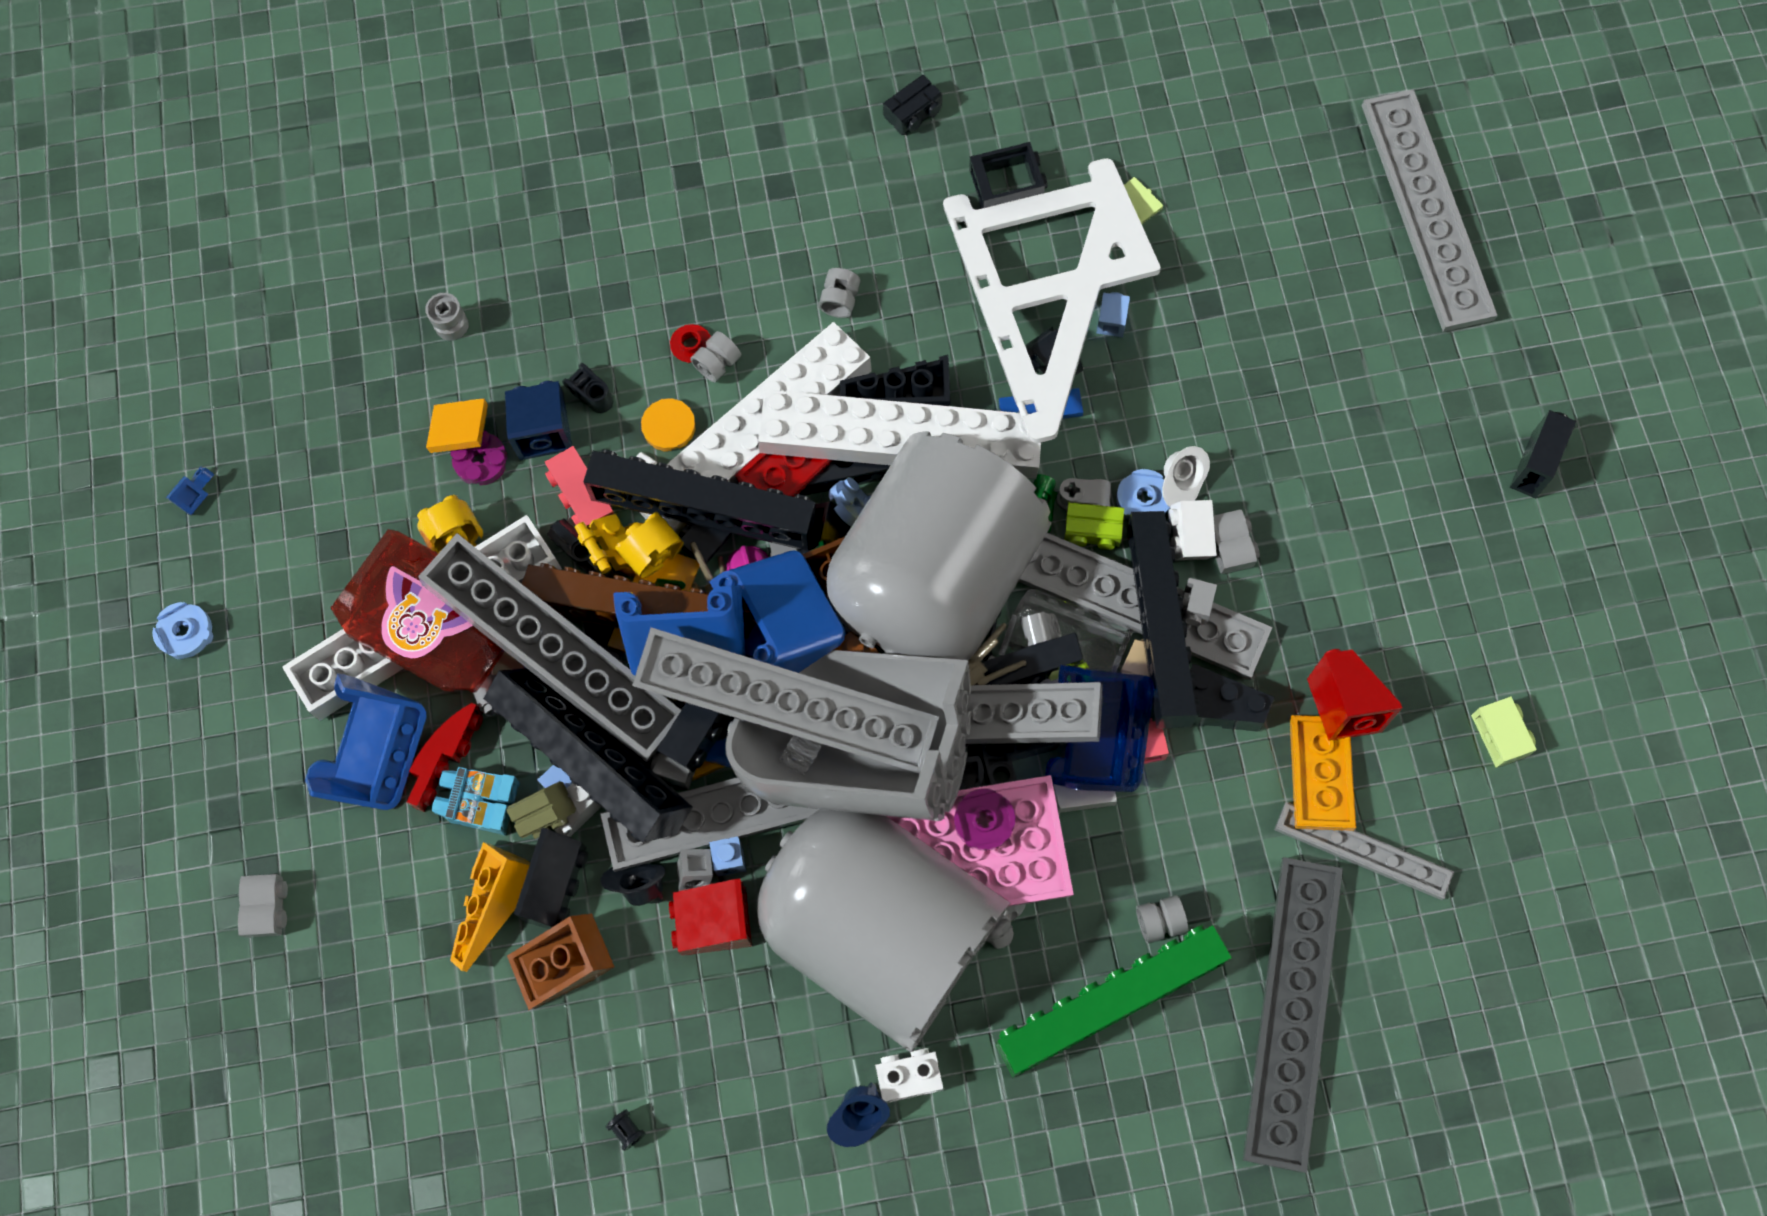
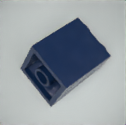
(537, 420)

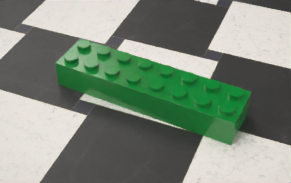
(1113, 1000)

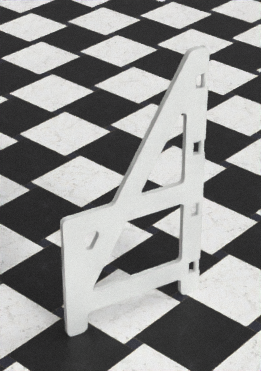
(1112, 226)

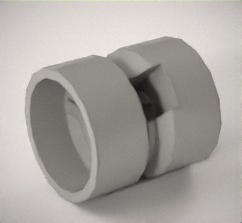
(839, 292)
(447, 316)
(719, 352)
(1162, 919)

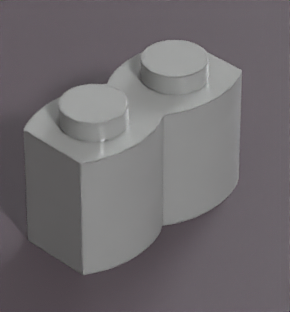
(1233, 544)
(261, 905)

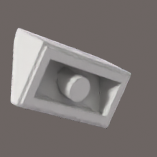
(1073, 800)

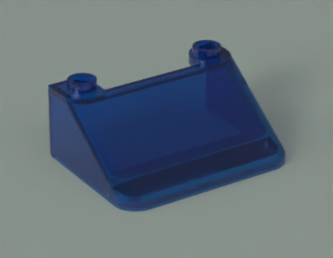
(1119, 755)

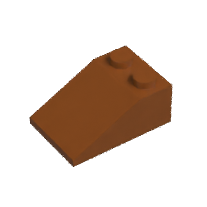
(560, 960)

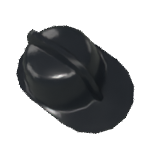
(637, 884)

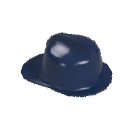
(858, 1116)

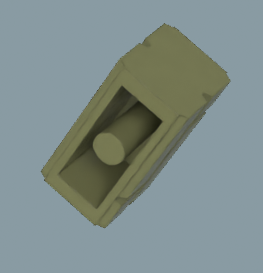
(541, 810)

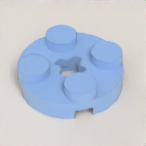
(1133, 485)
(849, 499)
(193, 641)

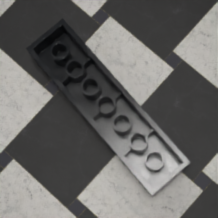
(701, 499)
(588, 755)

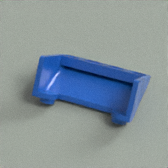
(788, 610)
(718, 627)
(373, 748)

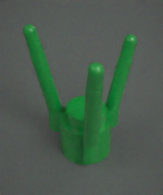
(1045, 490)

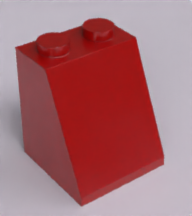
(1350, 696)
(711, 918)

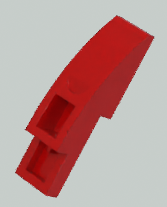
(448, 743)

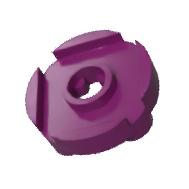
(482, 473)
(994, 805)

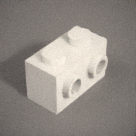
(1192, 530)
(909, 1076)

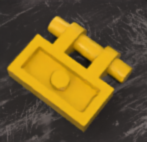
(608, 533)

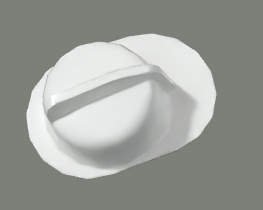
(1185, 474)

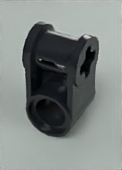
(586, 386)

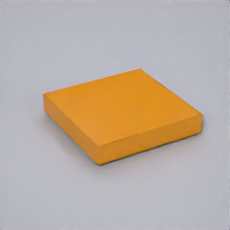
(457, 425)

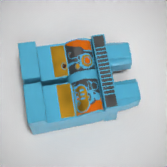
(468, 795)

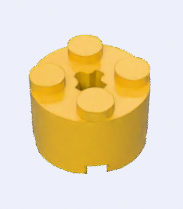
(445, 520)
(649, 545)

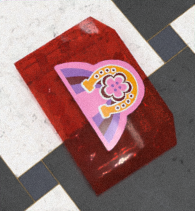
(410, 625)

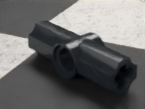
(566, 538)

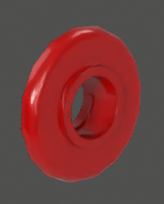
(681, 334)

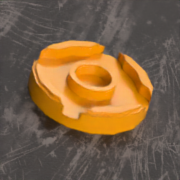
(668, 424)

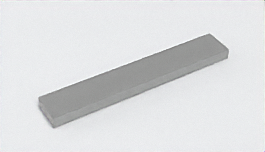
(1371, 855)

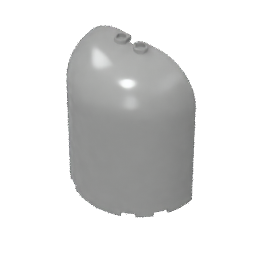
(936, 549)
(855, 782)
(875, 918)

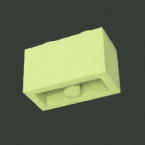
(1504, 731)

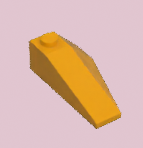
(493, 899)

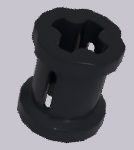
(625, 1130)

